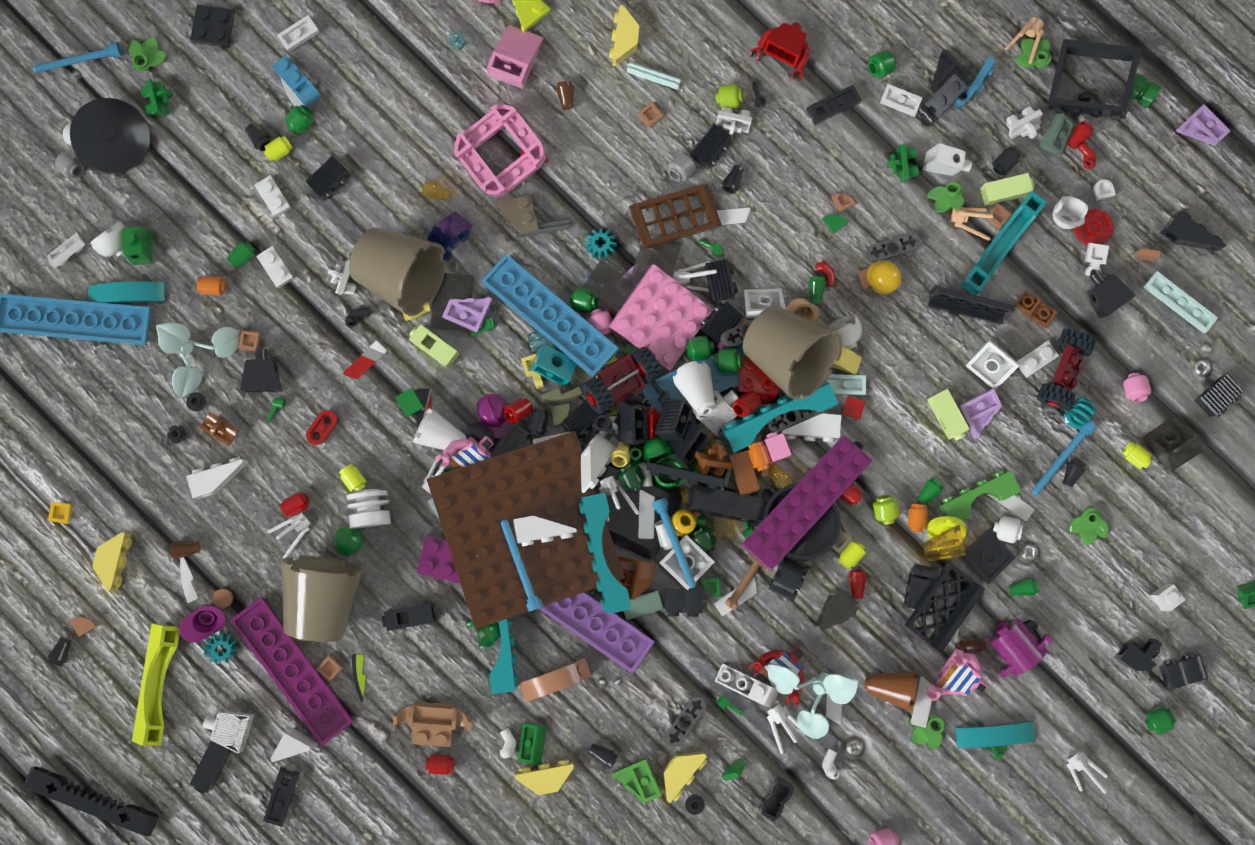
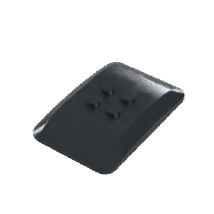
(624, 522)

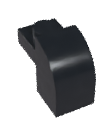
(1138, 659)

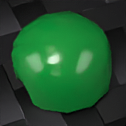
(347, 541)

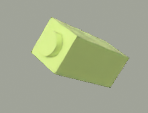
(1007, 189)
(433, 346)
(948, 415)

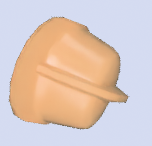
(803, 308)

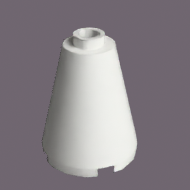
(696, 386)
(436, 431)

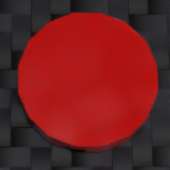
(1096, 228)

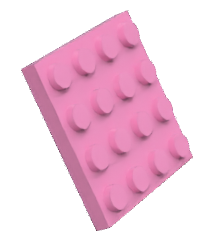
(660, 317)

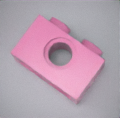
(777, 446)

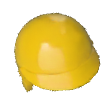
(884, 277)

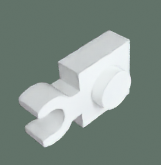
(1096, 255)

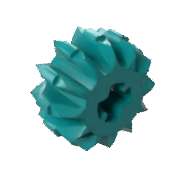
(593, 240)
(1080, 412)
(227, 649)

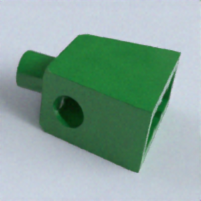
(137, 242)

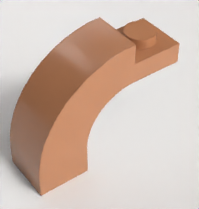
(555, 680)

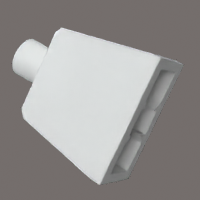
(946, 160)

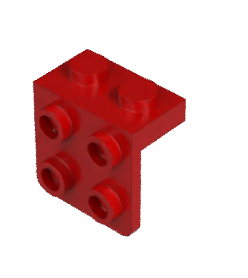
(754, 379)

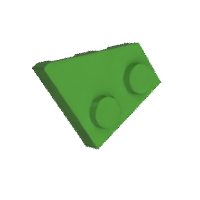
(639, 780)

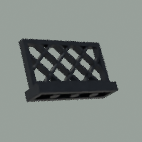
(969, 305)
(954, 614)

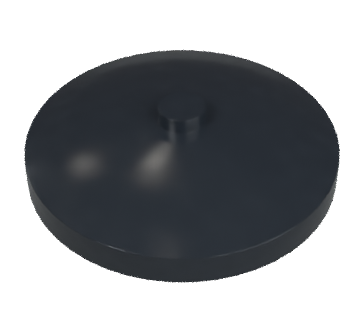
(109, 136)
(820, 536)

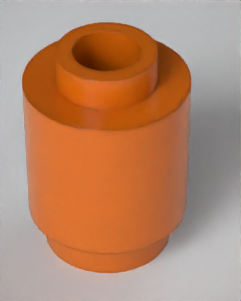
(211, 285)
(759, 456)
(917, 517)

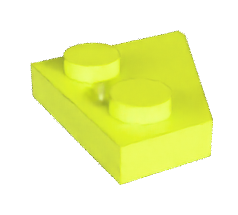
(530, 12)

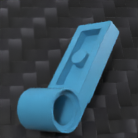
(296, 81)
(977, 83)

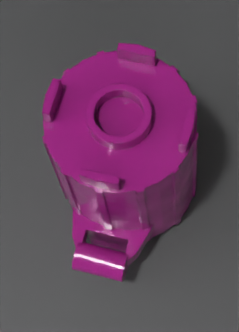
(1018, 647)

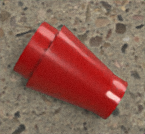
(1080, 134)
(857, 583)

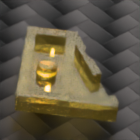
(945, 545)

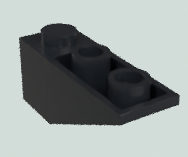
(1187, 232)

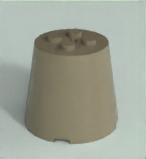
(398, 268)
(792, 350)
(318, 596)

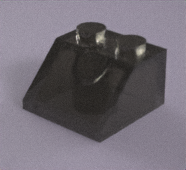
(1173, 443)
(836, 610)

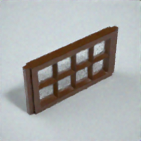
(675, 216)

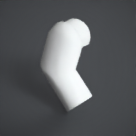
(648, 481)
(510, 744)
(829, 766)

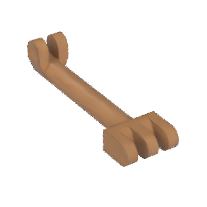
(732, 601)

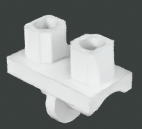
(734, 122)
(1026, 125)
(343, 286)

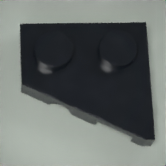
(945, 69)

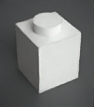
(1167, 597)

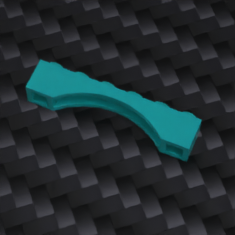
(1002, 243)
(743, 432)
(614, 594)
(502, 674)

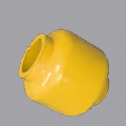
(683, 522)

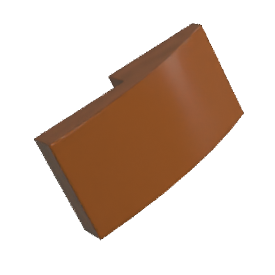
(1035, 309)
(744, 473)

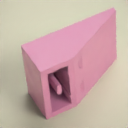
(514, 56)

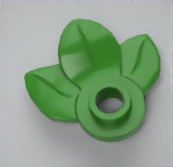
(1042, 51)
(148, 52)
(947, 197)
(1089, 529)
(928, 734)

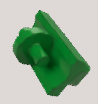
(158, 96)
(903, 155)

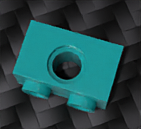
(543, 365)

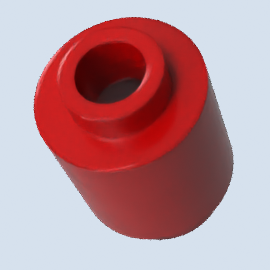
(746, 404)
(518, 410)
(852, 495)
(295, 504)
(440, 764)

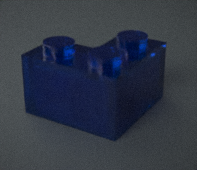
(450, 233)

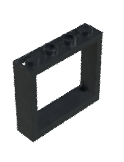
(1096, 50)

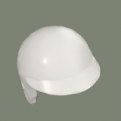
(1070, 212)

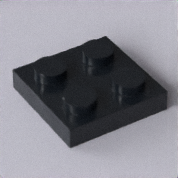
(212, 26)
(988, 556)

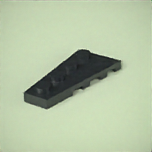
(693, 478)

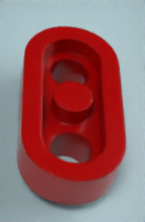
(320, 426)

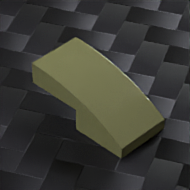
(556, 396)

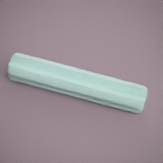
(653, 75)

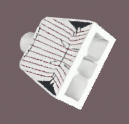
(721, 414)
(230, 729)

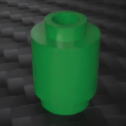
(241, 255)

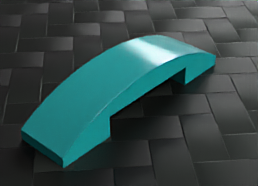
(127, 292)
(995, 735)

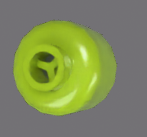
(729, 96)
(886, 509)

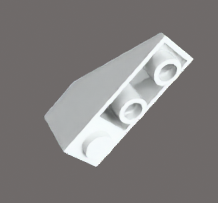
(821, 426)
(593, 461)
(211, 481)
(535, 528)
(747, 686)

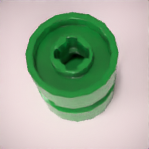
(1144, 91)

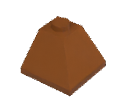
(637, 575)

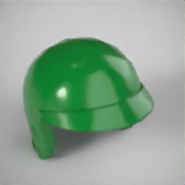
(656, 449)
(664, 480)
(487, 635)

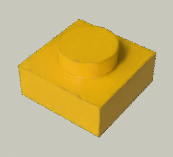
(60, 512)

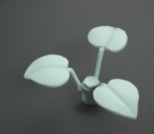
(174, 338)
(838, 686)

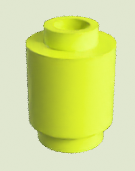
(277, 148)
(1137, 455)
(352, 478)
(852, 554)

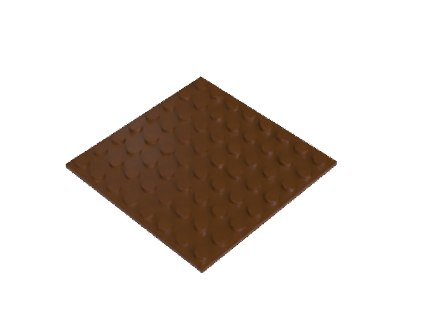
(519, 484)

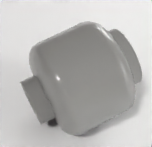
(69, 164)
(681, 167)

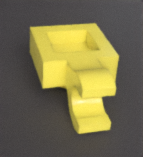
(527, 362)

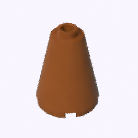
(894, 688)

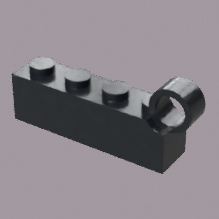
(728, 504)

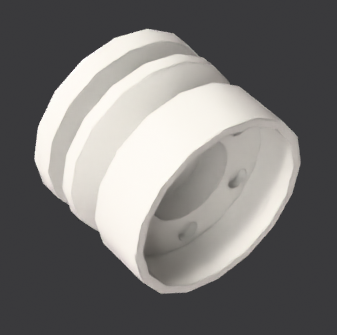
(368, 509)

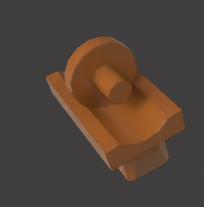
(219, 429)
(714, 458)

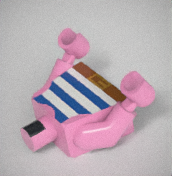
(465, 452)
(958, 676)

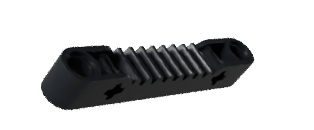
(42, 780)

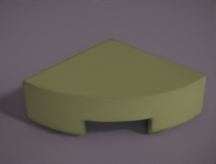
(559, 413)

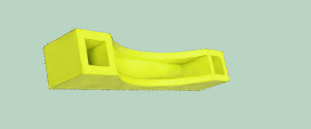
(149, 716)

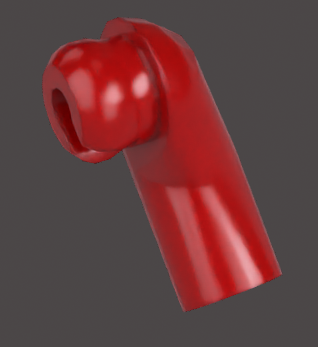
(1089, 156)
(828, 271)

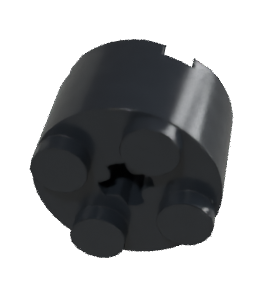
(788, 578)

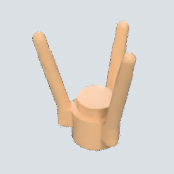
(1032, 29)
(961, 215)

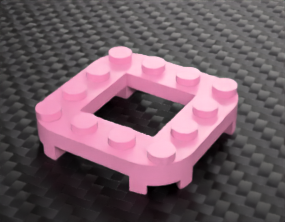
(485, 128)

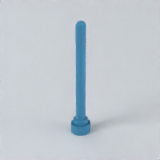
(113, 50)
(1087, 429)
(661, 507)
(533, 601)

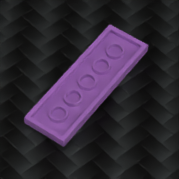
(601, 630)

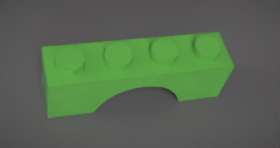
(1001, 486)

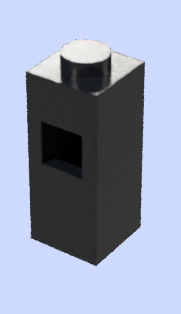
(409, 617)
(210, 767)

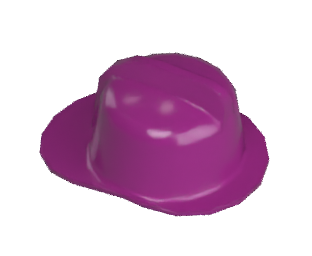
(491, 414)
(201, 623)

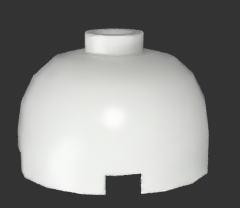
(110, 241)
(848, 329)

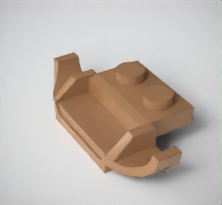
(432, 722)

